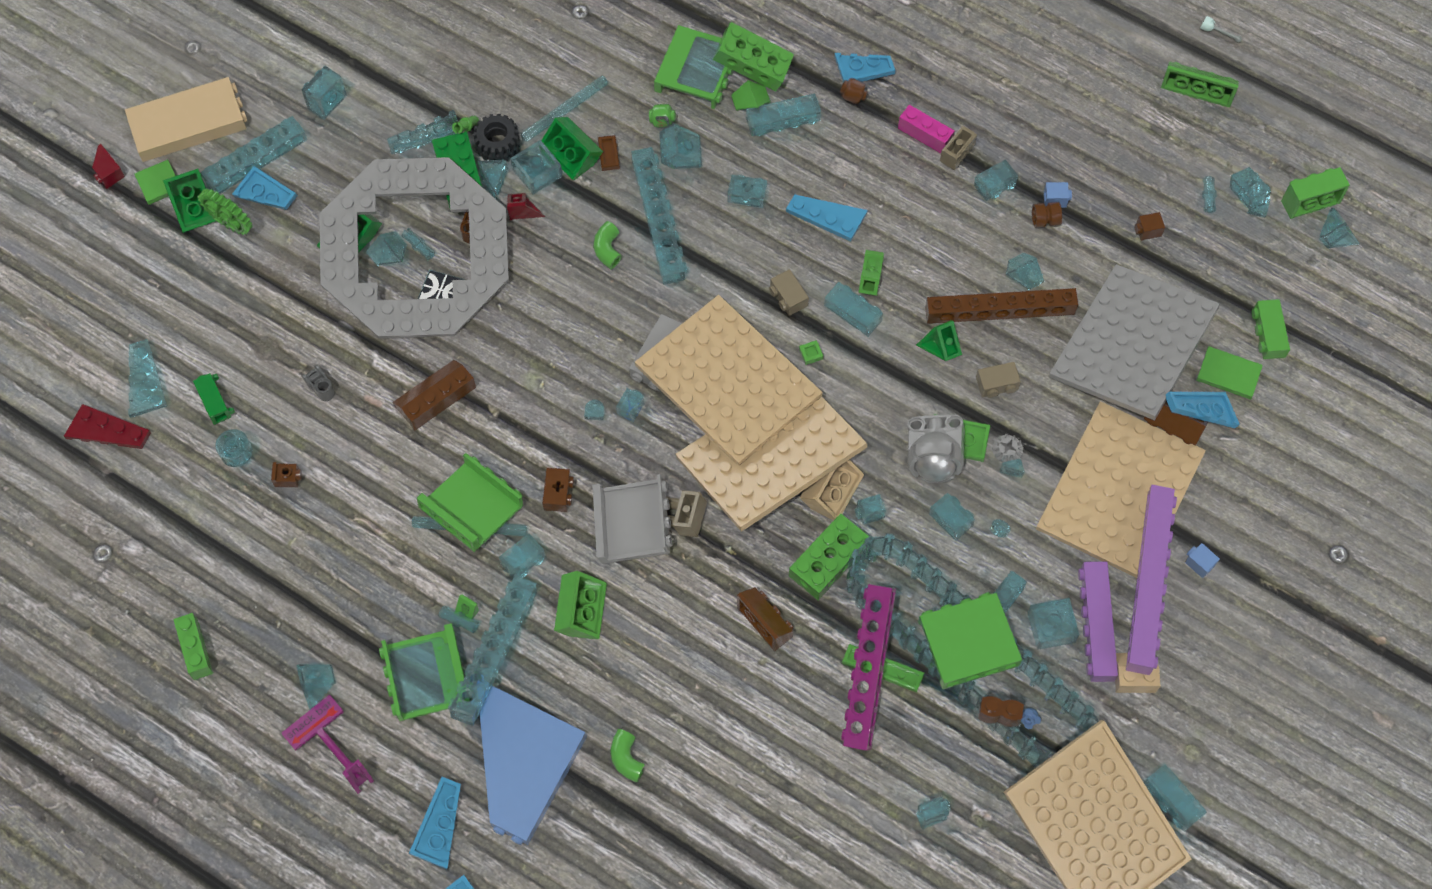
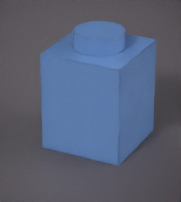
(1057, 193)
(1201, 560)

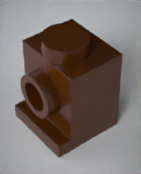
(288, 480)

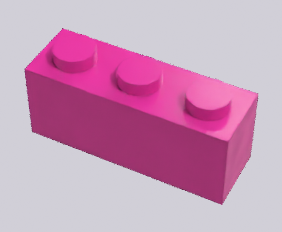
(925, 128)

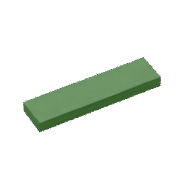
(893, 671)

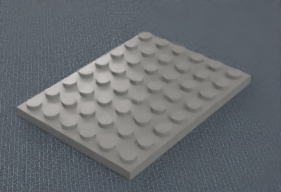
(1134, 341)

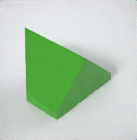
(750, 96)

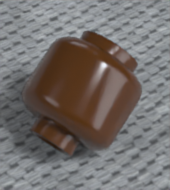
(853, 90)

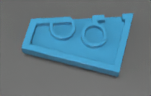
(264, 190)

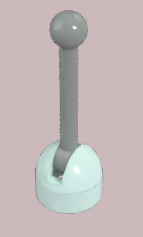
(1209, 24)

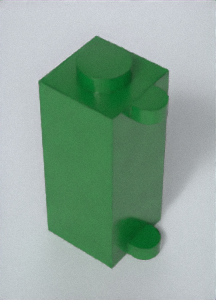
(212, 398)

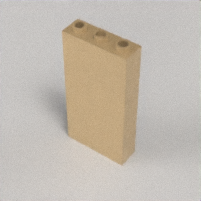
(186, 119)

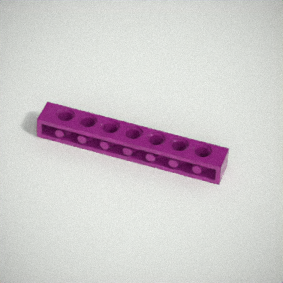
(877, 658)

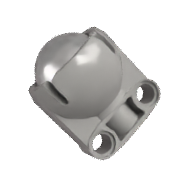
(936, 447)

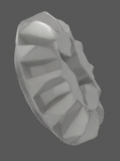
(999, 450)

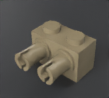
(689, 513)

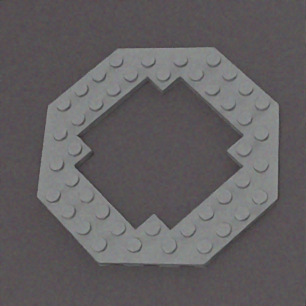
(413, 316)

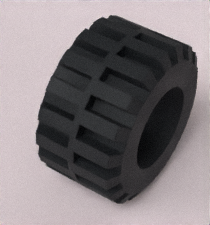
(496, 126)

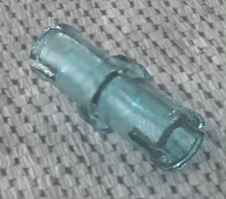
(1209, 194)
(418, 244)
(458, 619)

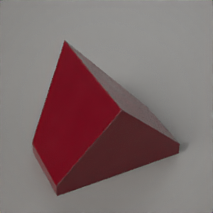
(521, 207)

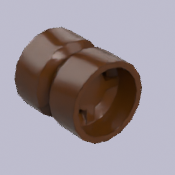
(1047, 214)

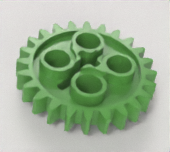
(225, 211)

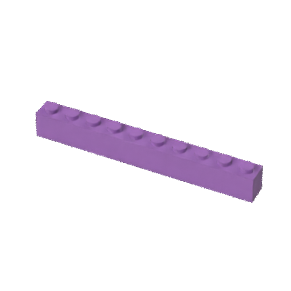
(1150, 580)

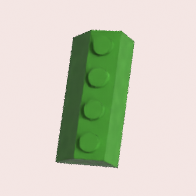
(1199, 84)

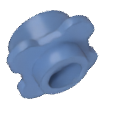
(1030, 718)

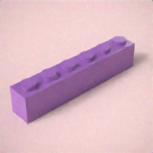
(1098, 621)

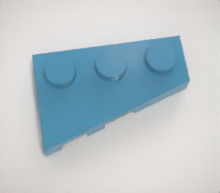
(864, 67)

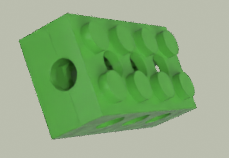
(753, 56)
(830, 568)

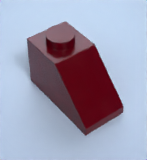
(106, 168)

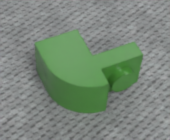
(871, 272)

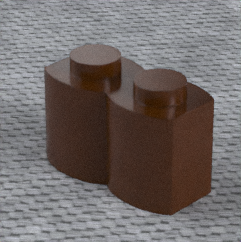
(1005, 712)

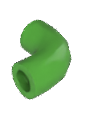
(603, 245)
(622, 757)

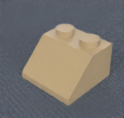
(1135, 682)

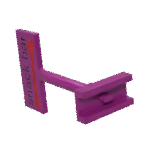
(313, 724)

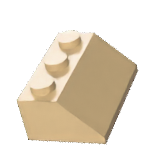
(833, 492)

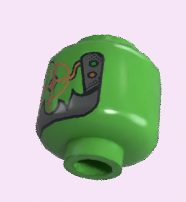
(662, 115)

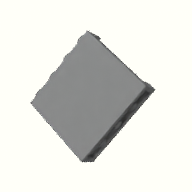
(632, 520)

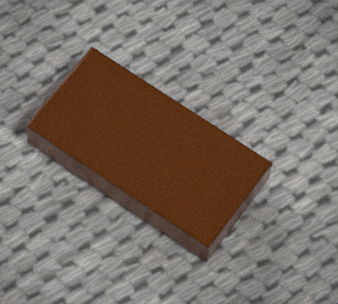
(609, 156)

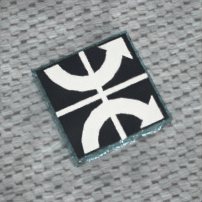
(437, 286)

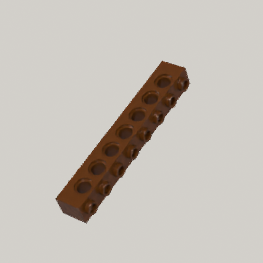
(1001, 305)

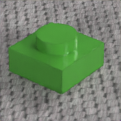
(811, 352)

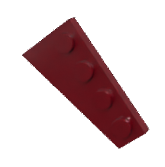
(101, 427)

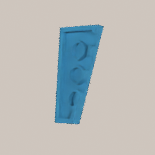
(830, 216)
(1204, 406)

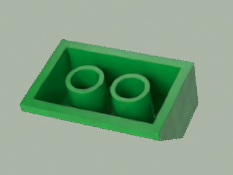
(571, 147)

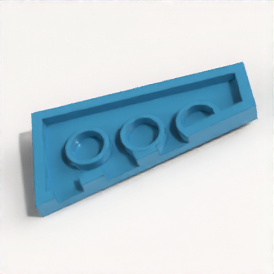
(437, 827)

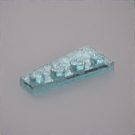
(423, 134)
(145, 385)

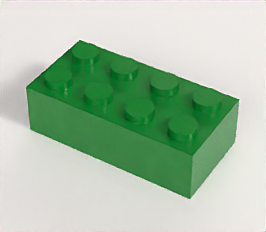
(459, 150)

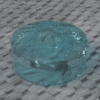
(1000, 528)

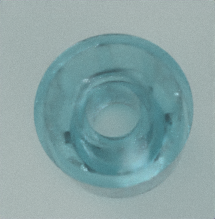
(230, 440)

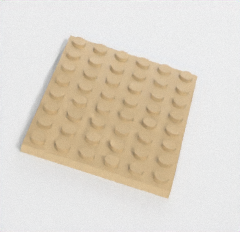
(728, 379)
(779, 469)
(1107, 483)
(1097, 817)

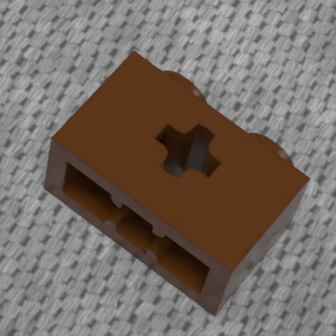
(556, 479)

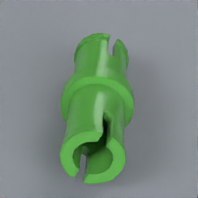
(465, 124)

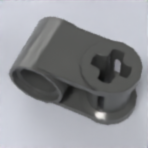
(317, 382)

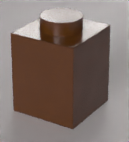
(1149, 226)

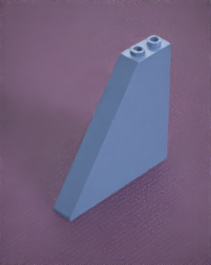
(523, 762)

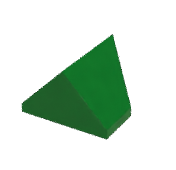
(942, 341)

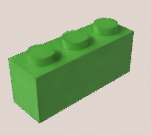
(1271, 329)
(193, 646)

